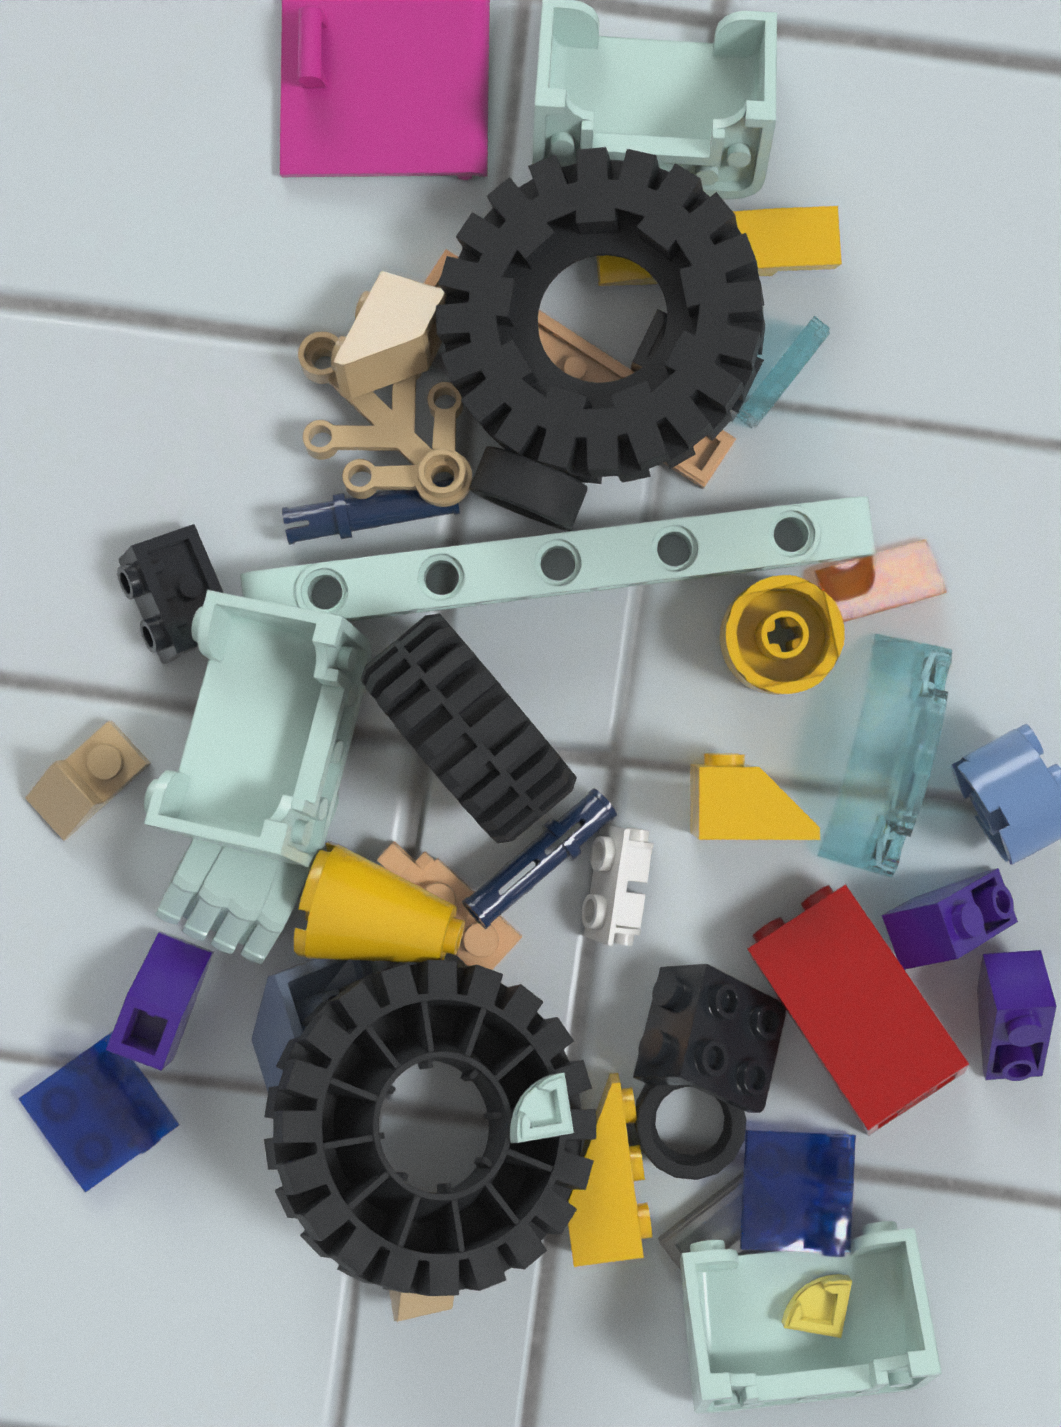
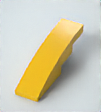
(778, 236)

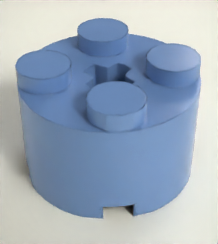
(1013, 793)

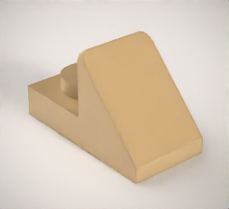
(86, 780)

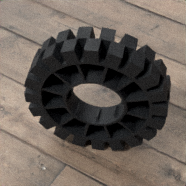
(332, 1146)

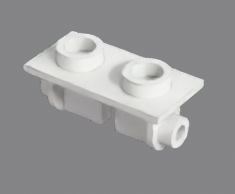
(610, 910)

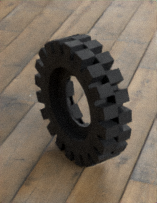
(582, 213)

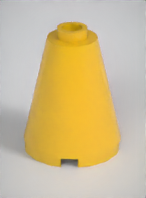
(371, 913)

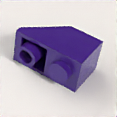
(950, 920)
(160, 1002)
(1014, 1014)

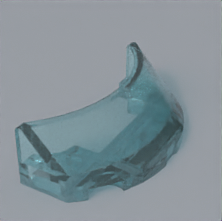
(889, 755)

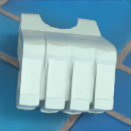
(234, 895)

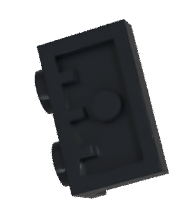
(169, 584)

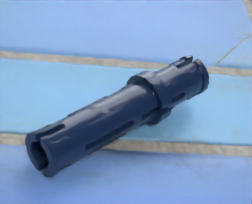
(353, 514)
(590, 813)

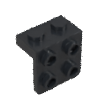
(711, 1036)

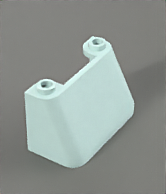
(667, 98)
(265, 729)
(750, 1361)

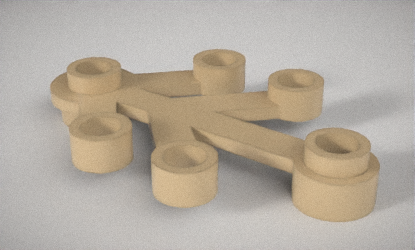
(390, 432)

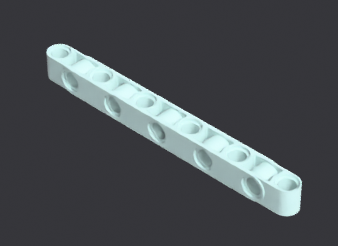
(601, 556)

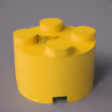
(797, 605)

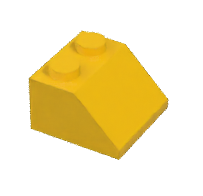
(742, 803)

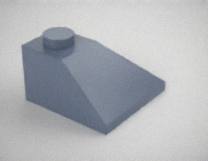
(290, 999)

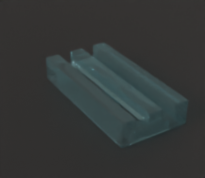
(783, 373)

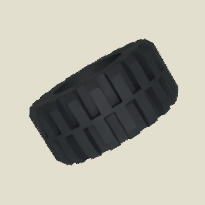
(467, 729)

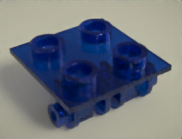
(98, 1113)
(798, 1192)

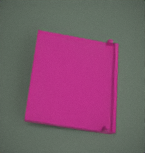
(384, 88)

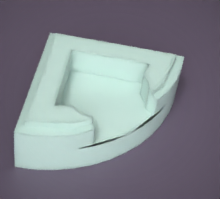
(542, 1111)

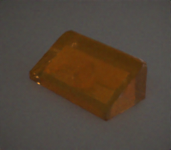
(882, 580)

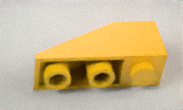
(607, 1217)

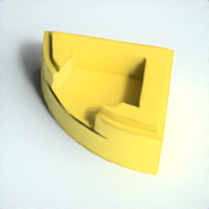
(819, 1306)

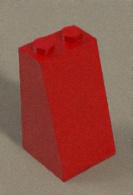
(856, 1007)

